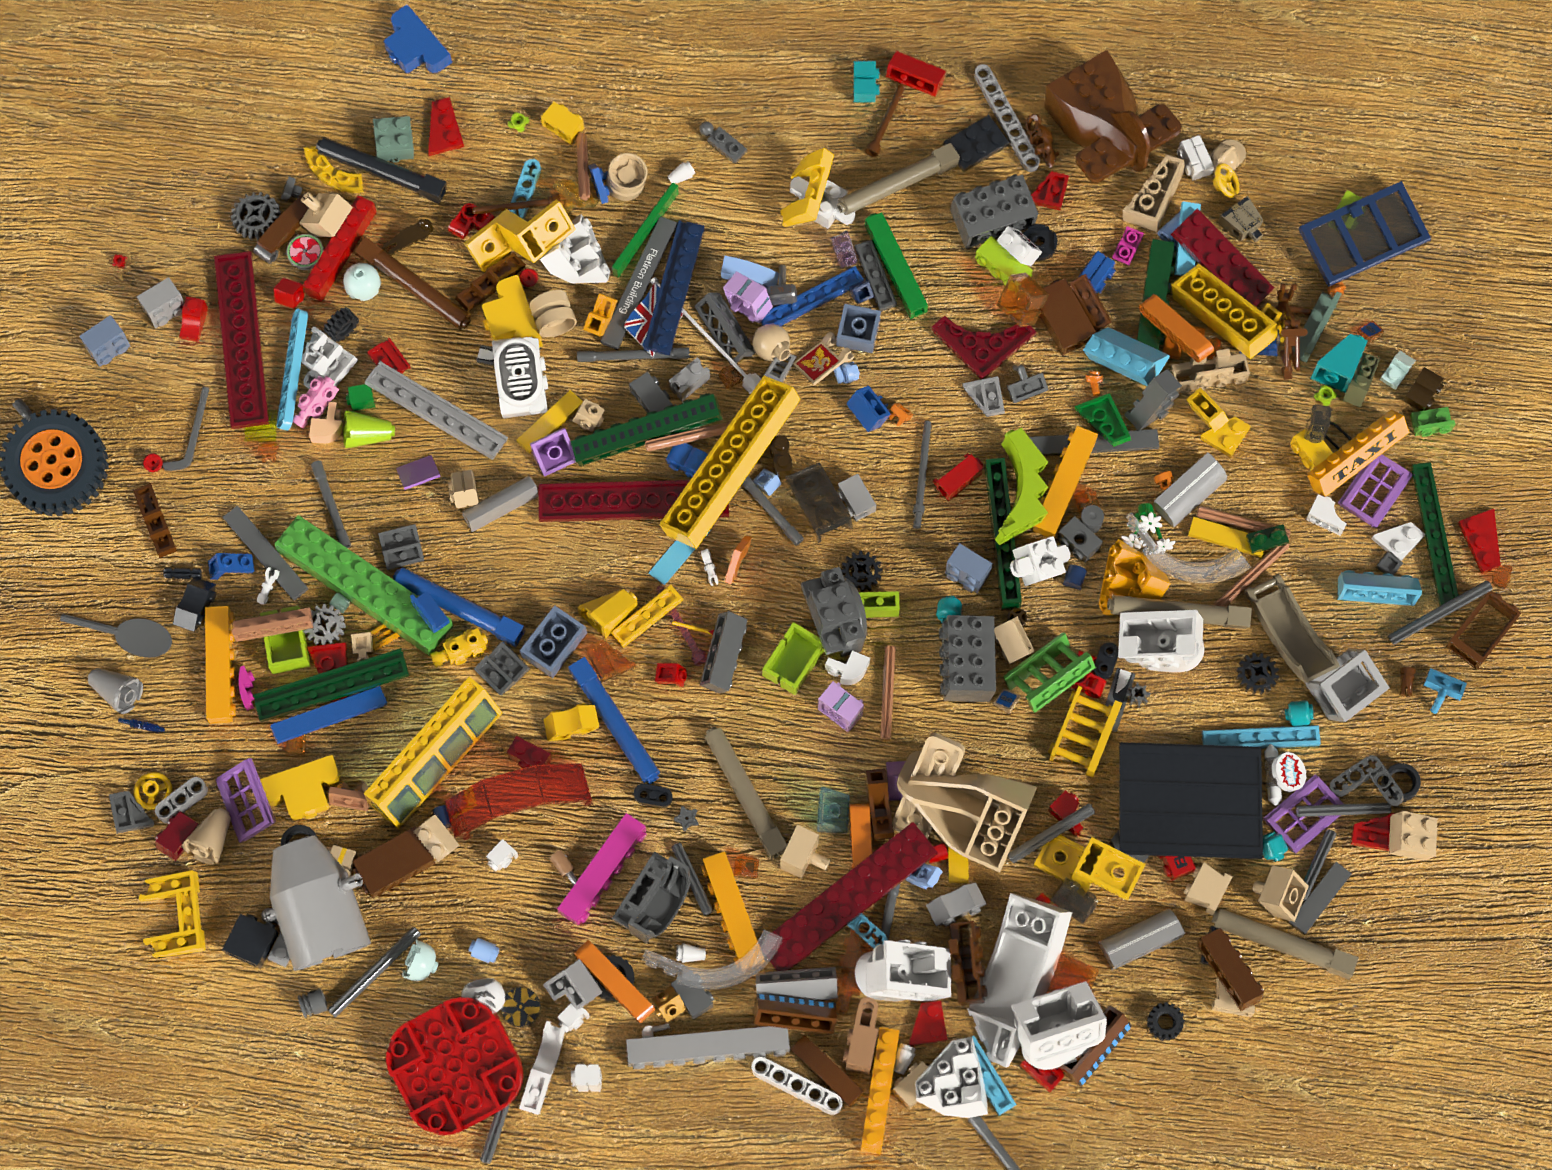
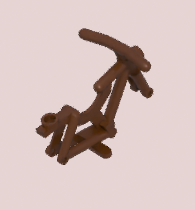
(1290, 330)

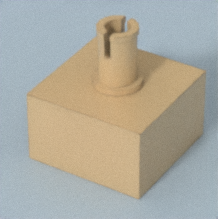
(324, 214)
(801, 853)
(1282, 893)

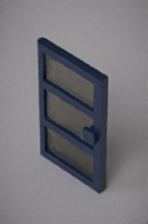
(1364, 233)

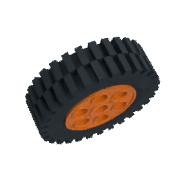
(62, 491)

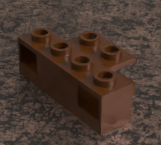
(967, 963)

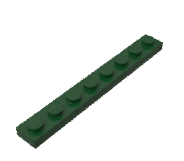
(1435, 532)

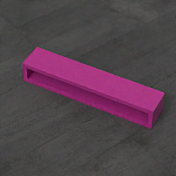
(602, 869)

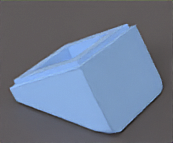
(767, 481)

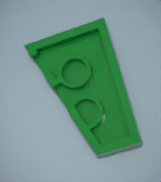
(1105, 419)

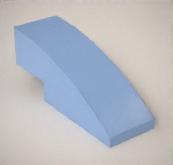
(756, 272)

